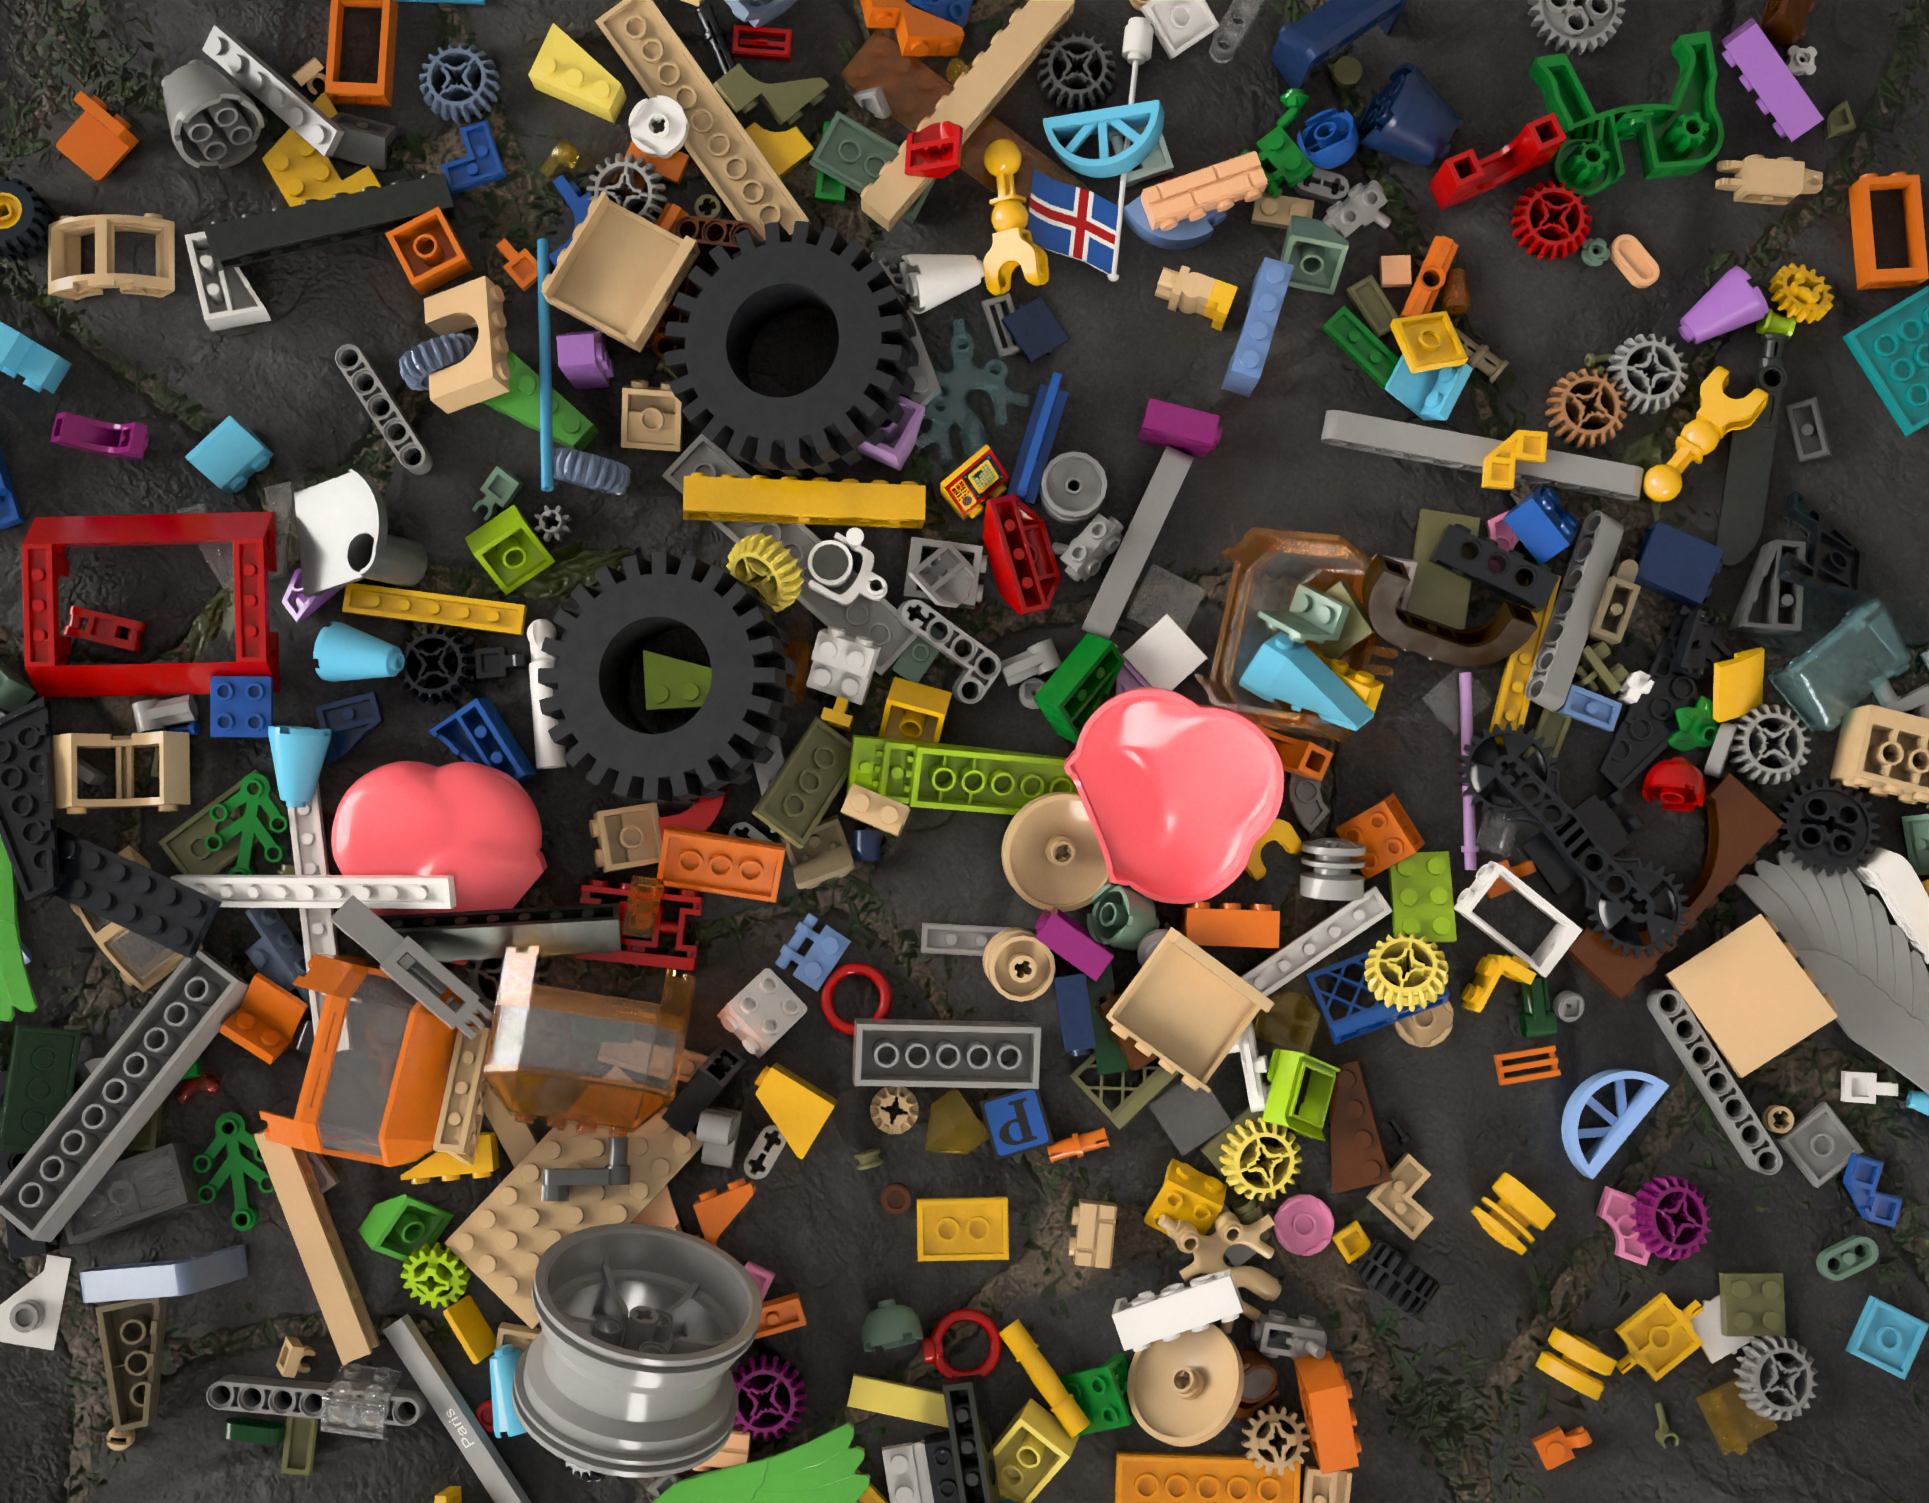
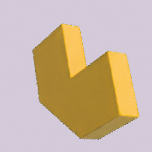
(1501, 462)

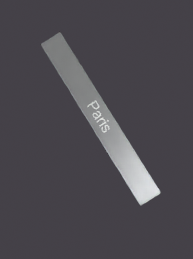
(454, 1412)

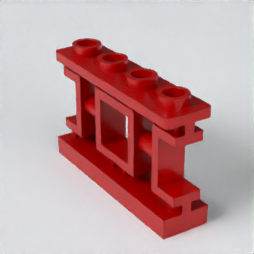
(637, 949)

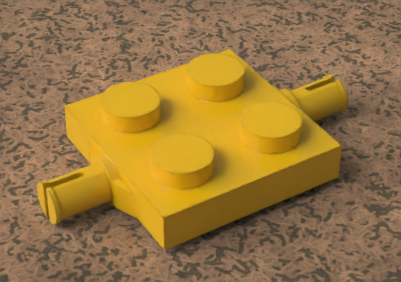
(1659, 1336)

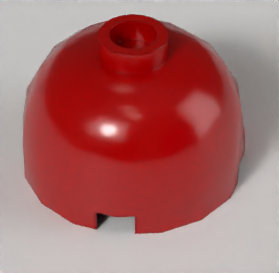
(1675, 784)

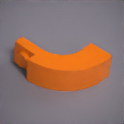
(1300, 756)

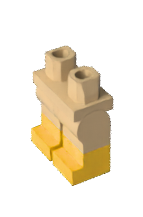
(1196, 294)

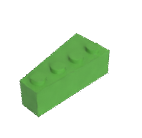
(523, 405)

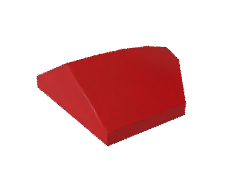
(934, 150)

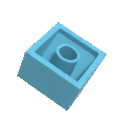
(230, 455)

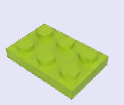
(1423, 897)

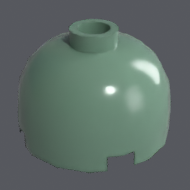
(890, 1326)

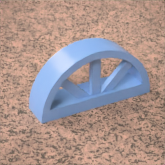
(1620, 1127)

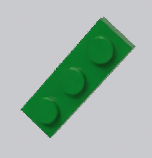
(1361, 345)

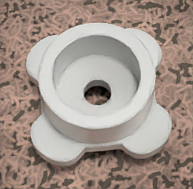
(1796, 66)

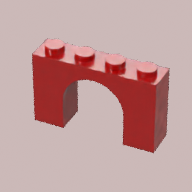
(1467, 177)

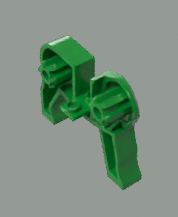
(1670, 137)

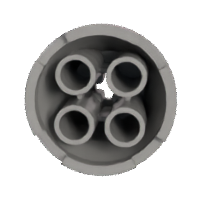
(210, 116)

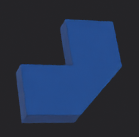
(1861, 1182)

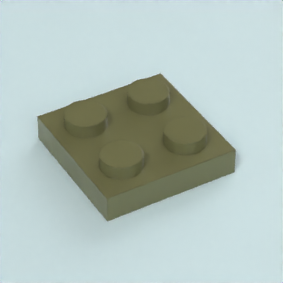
(1752, 1303)

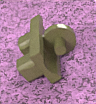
(1594, 672)

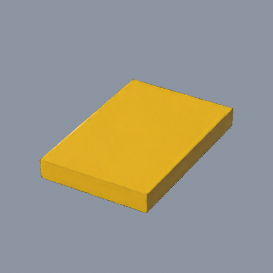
(962, 1228)

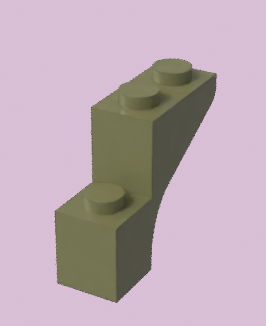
(781, 98)

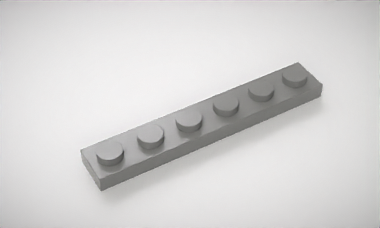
(273, 90)

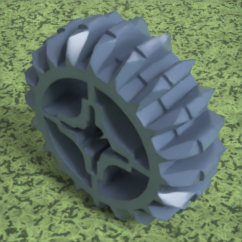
(471, 64)
(433, 356)
(590, 471)

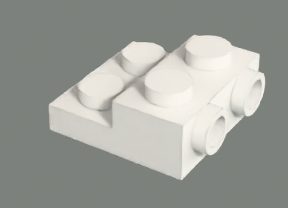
(843, 664)

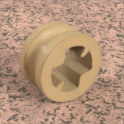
(1768, 1119)

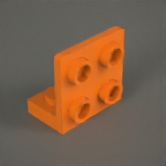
(1385, 833)
(265, 1019)

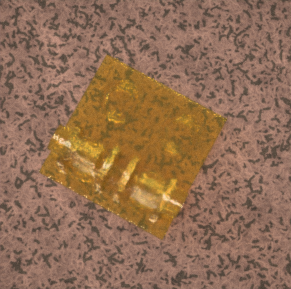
(1731, 1420)

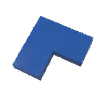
(482, 163)

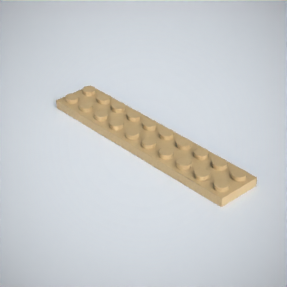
(715, 135)

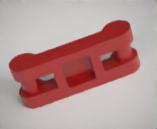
(104, 628)

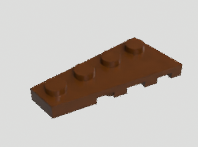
(1355, 1139)

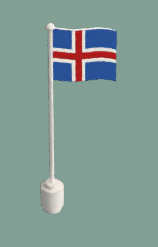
(1076, 219)

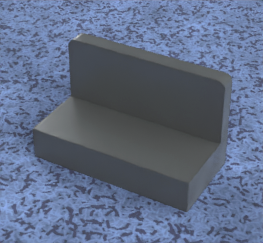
(364, 140)

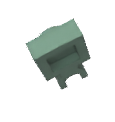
(499, 490)

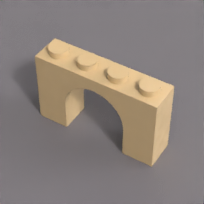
(485, 369)

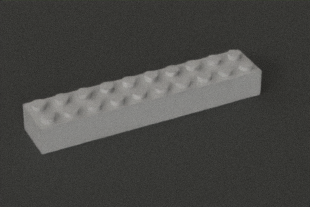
(120, 1096)

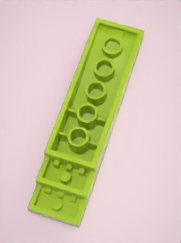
(954, 774)

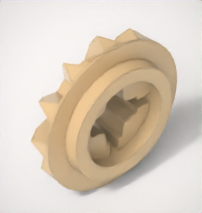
(886, 1097)

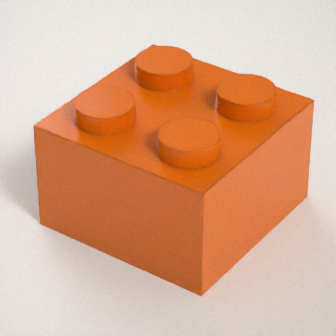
(429, 251)

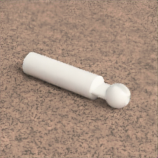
(547, 753)

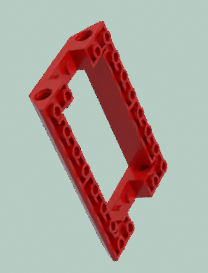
(45, 561)

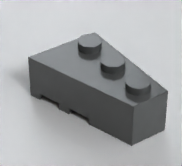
(1767, 601)

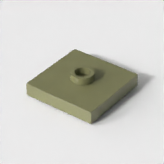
(1356, 627)

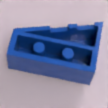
(483, 737)

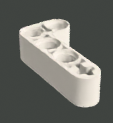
(1901, 893)

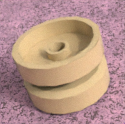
(1020, 947)

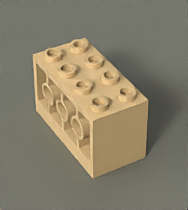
(1884, 753)

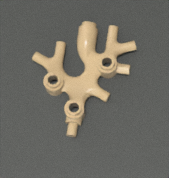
(1210, 1249)

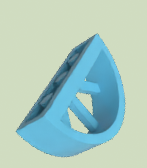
(1101, 122)

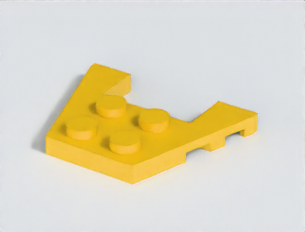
(307, 174)

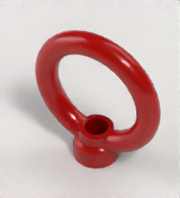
(852, 969)
(933, 1347)

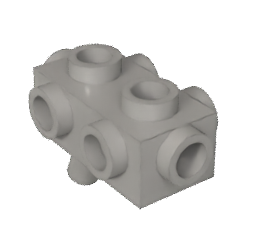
(1358, 209)
(1090, 548)
(1292, 1336)

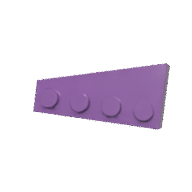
(1771, 79)

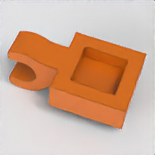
(520, 266)
(1519, 870)
(1555, 1446)

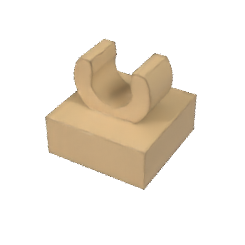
(308, 73)
(291, 1355)

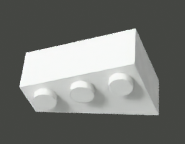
(224, 294)

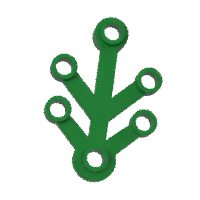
(249, 823)
(234, 1165)

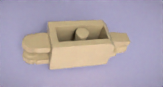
(1768, 179)

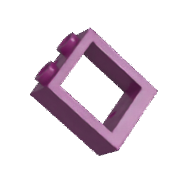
(1073, 942)

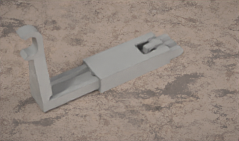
(411, 967)

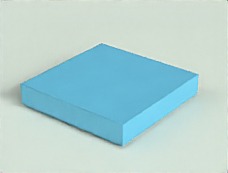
(1887, 1337)

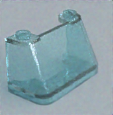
(1843, 666)

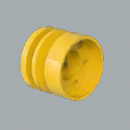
(1513, 1213)

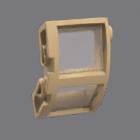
(136, 957)

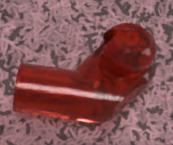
(203, 1083)

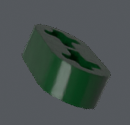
(254, 1430)

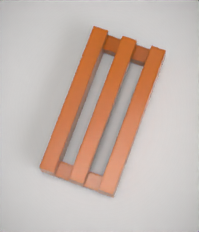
(1552, 1060)

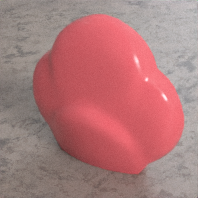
(1175, 792)
(442, 822)

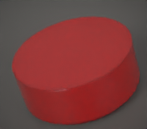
(485, 1415)

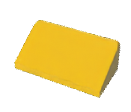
(471, 1329)

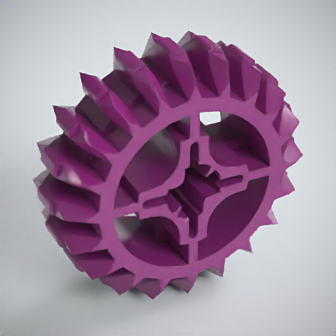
(1658, 1229)
(752, 1421)

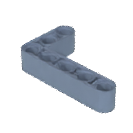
(164, 1277)

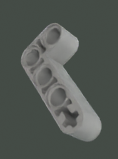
(946, 645)
(719, 1132)

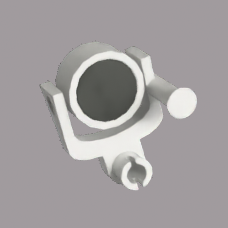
(832, 566)

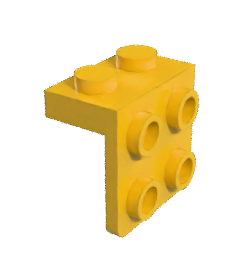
(1488, 972)
(1187, 1196)

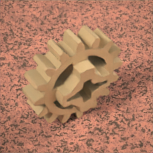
(1289, 1438)

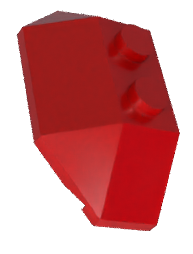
(1020, 554)

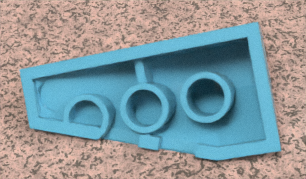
(1298, 677)

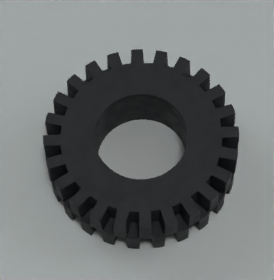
(746, 295)
(595, 665)

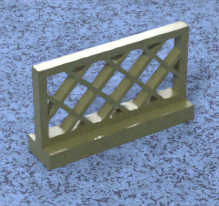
(1135, 1101)

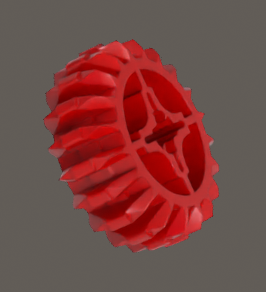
(1539, 201)

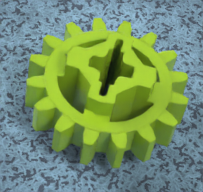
(435, 1275)

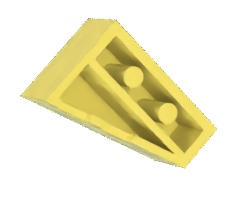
(575, 77)

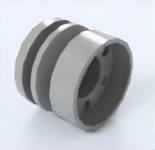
(1332, 870)

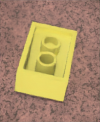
(1030, 1452)

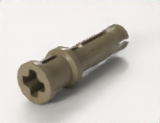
(1482, 357)

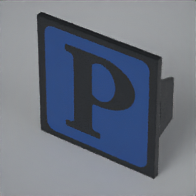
(1016, 1122)

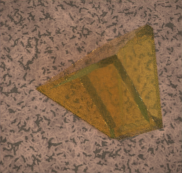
(954, 1125)

